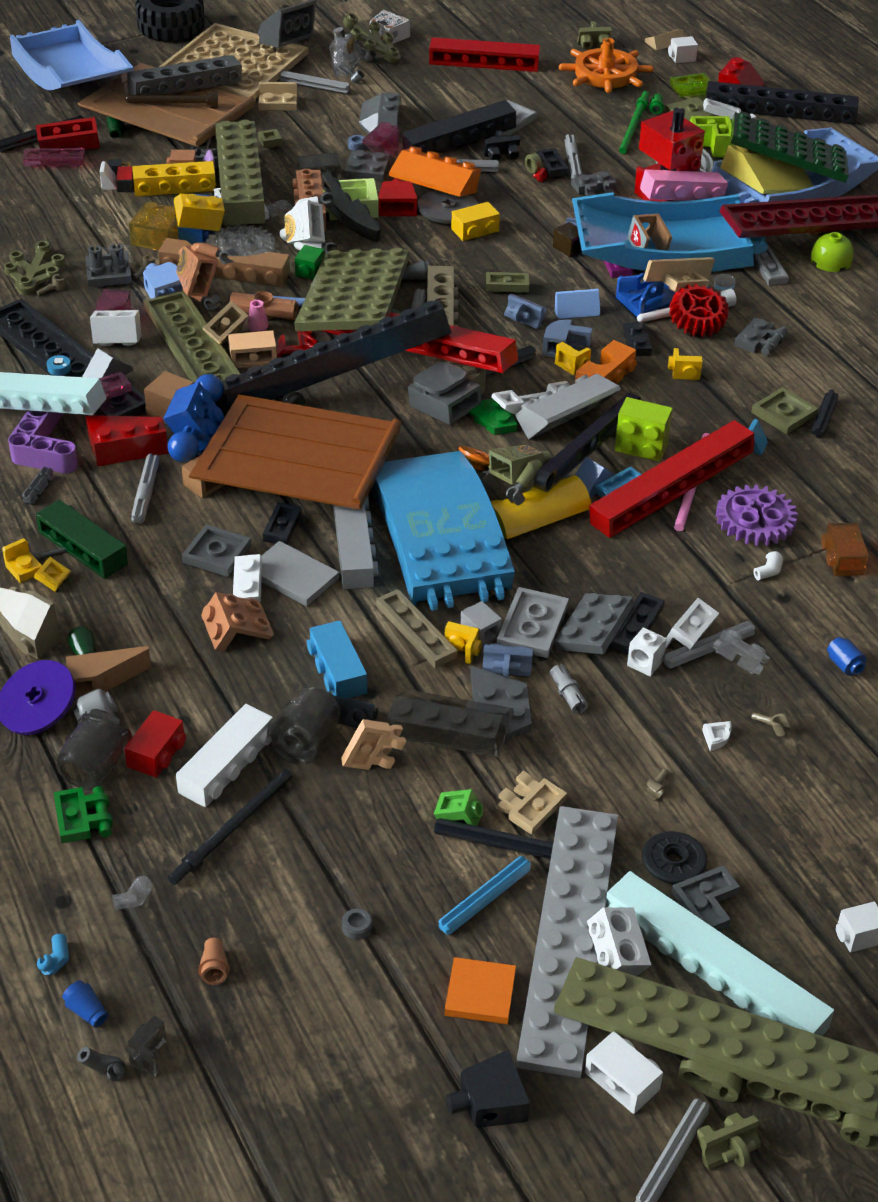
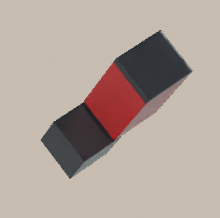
(124, 175)

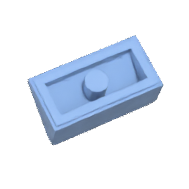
(577, 304)

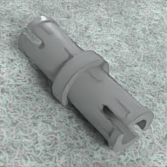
(568, 689)

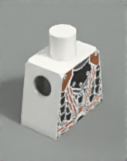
(394, 24)

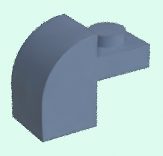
(563, 331)

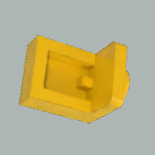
(685, 366)

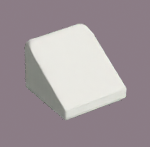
(107, 177)

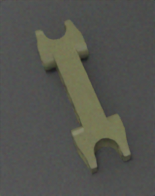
(728, 1085)

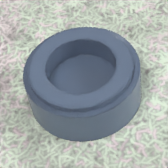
(355, 143)

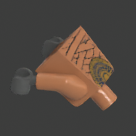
(197, 270)

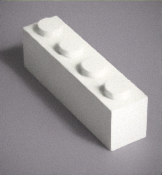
(224, 756)

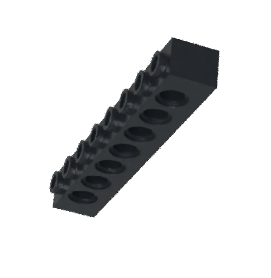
(786, 102)

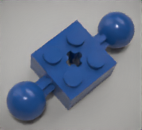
(194, 417)

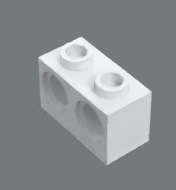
(619, 940)

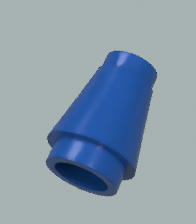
(84, 1002)

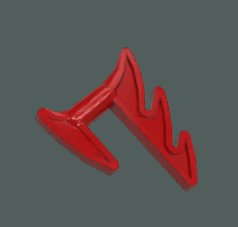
(305, 342)

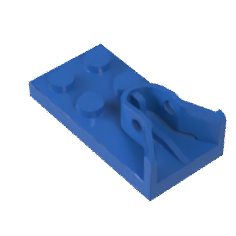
(643, 296)

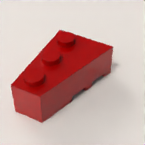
(125, 438)

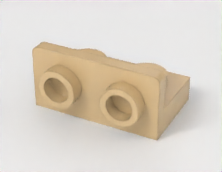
(277, 96)

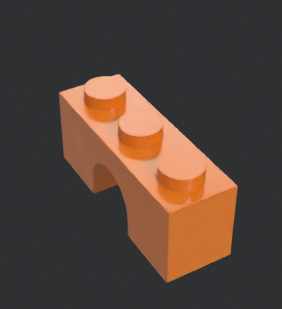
(615, 363)

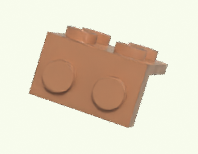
(231, 615)

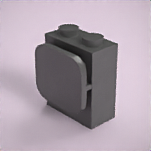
(444, 392)

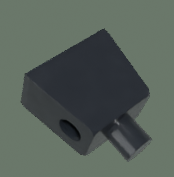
(491, 1093)

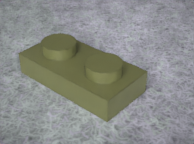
(507, 282)

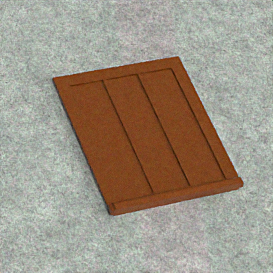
(297, 451)

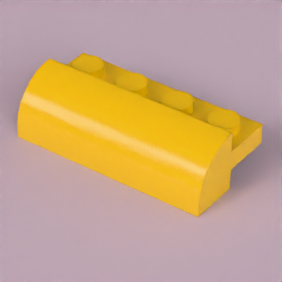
(542, 508)

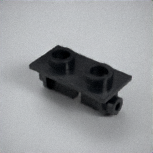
(354, 711)

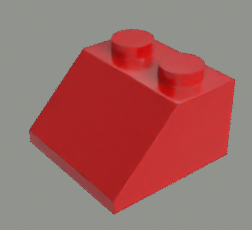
(740, 72)

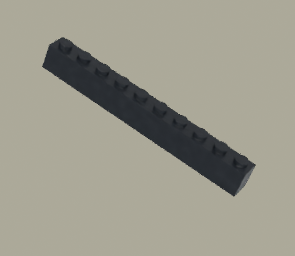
(340, 354)

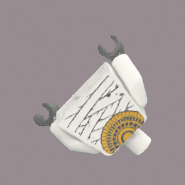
(305, 223)

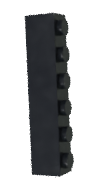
(461, 128)

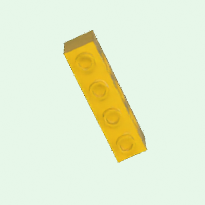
(174, 178)

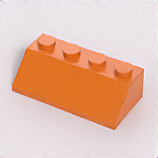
(436, 172)

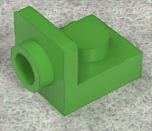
(459, 806)

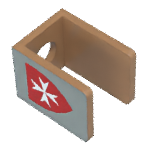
(656, 231)

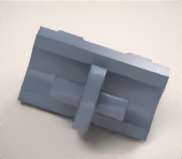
(524, 311)
(507, 660)

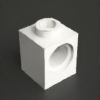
(646, 651)

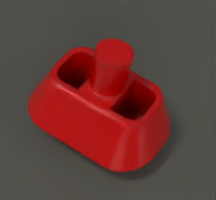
(541, 175)

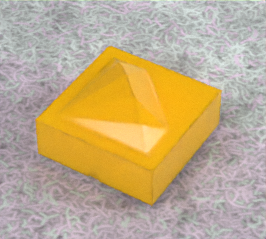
(52, 574)

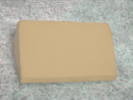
(663, 40)

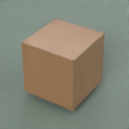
(160, 393)

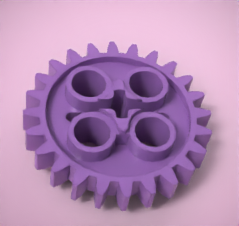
(756, 515)

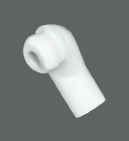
(772, 566)

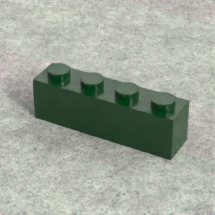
(82, 539)

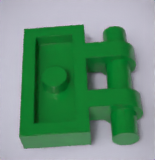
(72, 813)

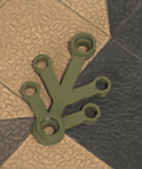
(372, 39)
(27, 284)

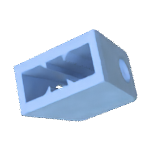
(161, 279)

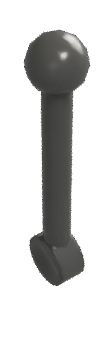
(38, 556)

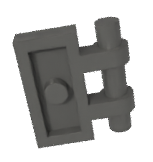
(755, 336)

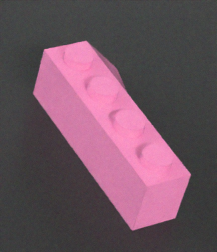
(682, 185)

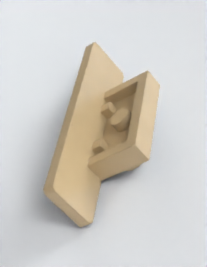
(680, 272)

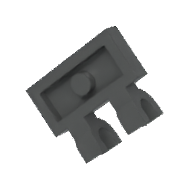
(595, 182)

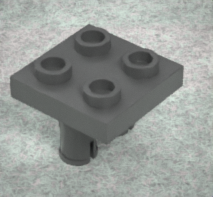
(108, 268)

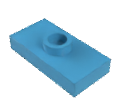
(616, 481)

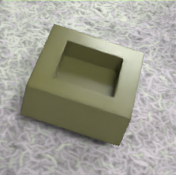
(270, 138)

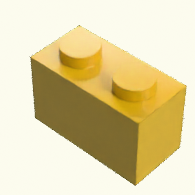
(475, 221)

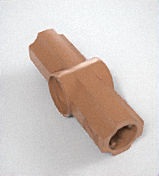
(273, 306)

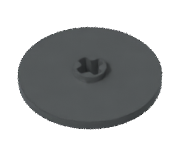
(439, 205)

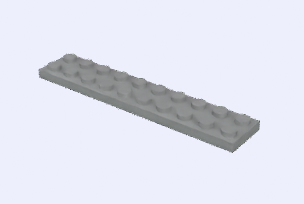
(572, 896)

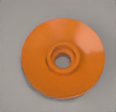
(479, 459)

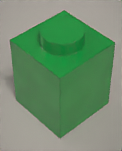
(308, 261)

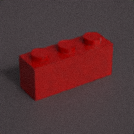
(69, 134)

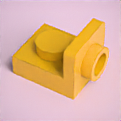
(571, 359)
(20, 560)
(464, 639)

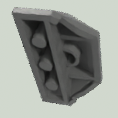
(381, 108)

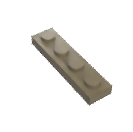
(416, 628)

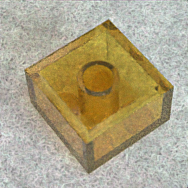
(153, 225)

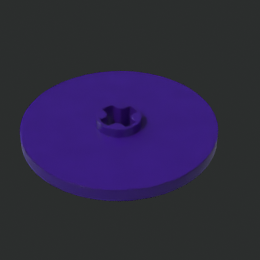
(56, 695)

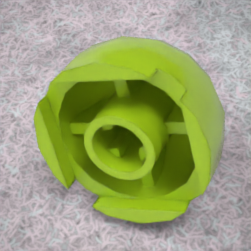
(832, 252)

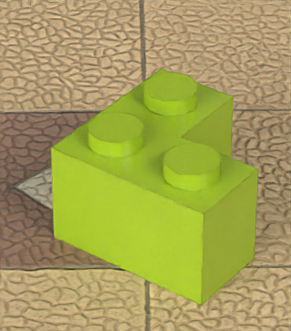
(717, 132)

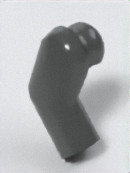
(102, 1063)

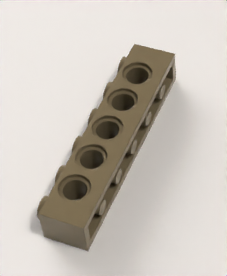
(444, 287)

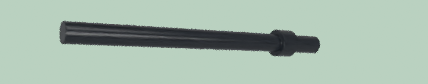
(194, 860)

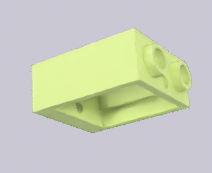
(364, 191)

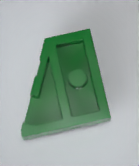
(494, 417)

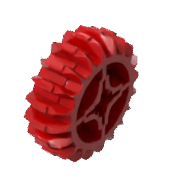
(699, 310)

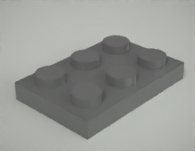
(594, 623)

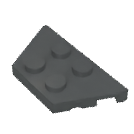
(506, 692)

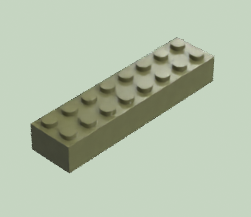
(240, 173)

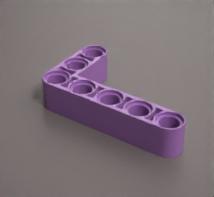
(33, 447)

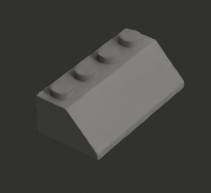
(565, 404)

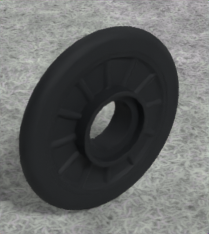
(660, 845)

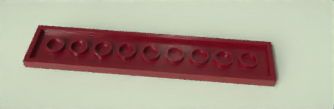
(802, 215)

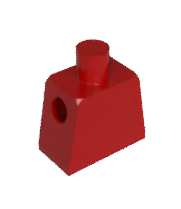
(397, 199)

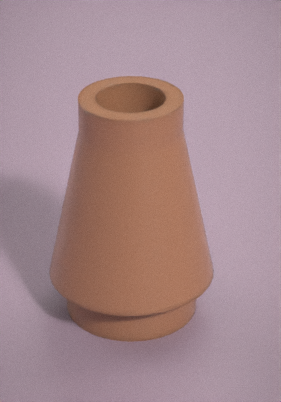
(213, 964)

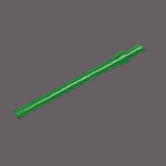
(641, 105)

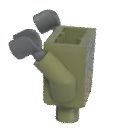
(515, 466)

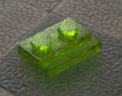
(690, 84)

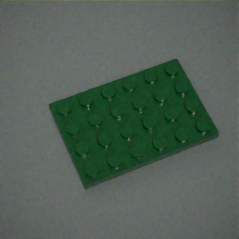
(789, 146)

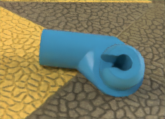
(53, 963)

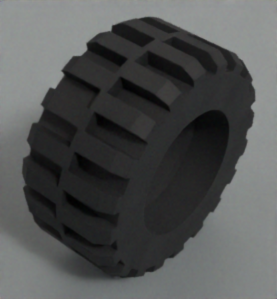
(170, 19)

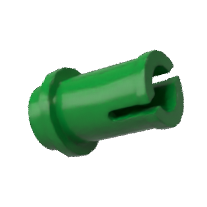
(656, 105)

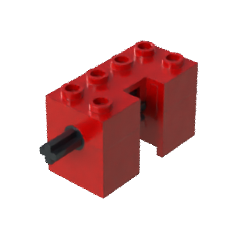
(670, 142)

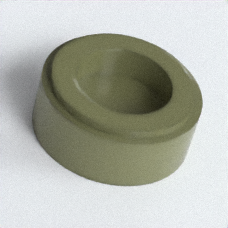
(533, 163)

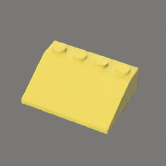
(764, 172)

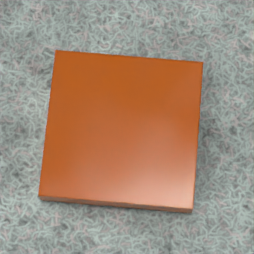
(480, 990)

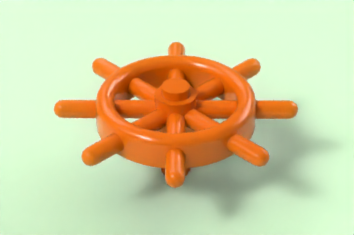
(606, 67)

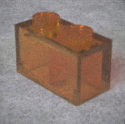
(845, 549)

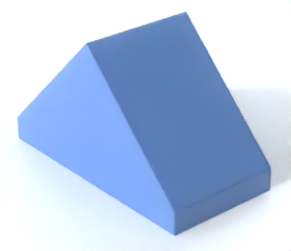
(592, 474)

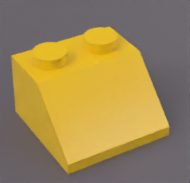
(199, 211)

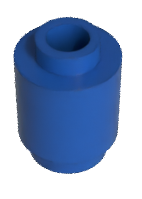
(847, 656)

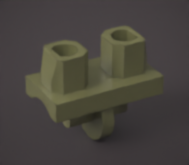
(593, 35)
(729, 1143)

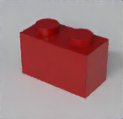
(155, 744)

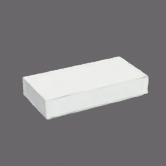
(719, 108)

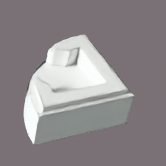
(717, 734)

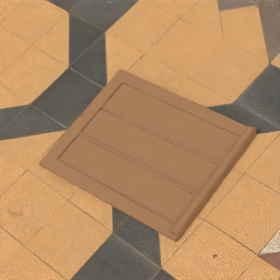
(181, 121)

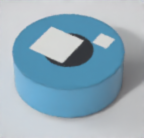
(58, 365)

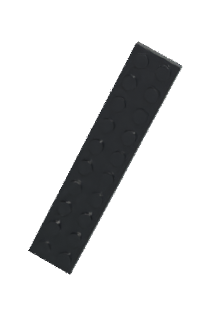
(42, 340)

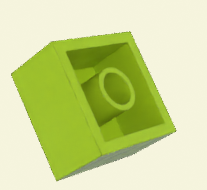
(643, 429)

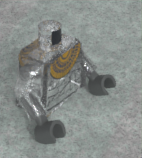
(347, 55)

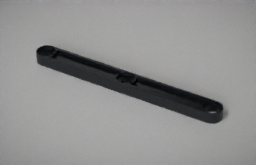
(579, 448)

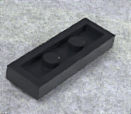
(641, 616)

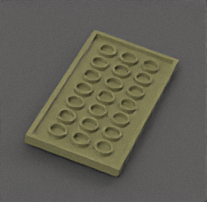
(352, 289)

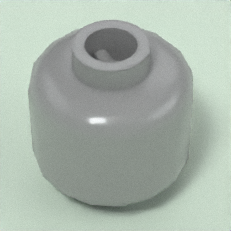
(95, 700)

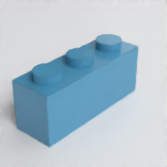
(337, 660)

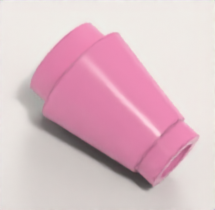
(257, 317)

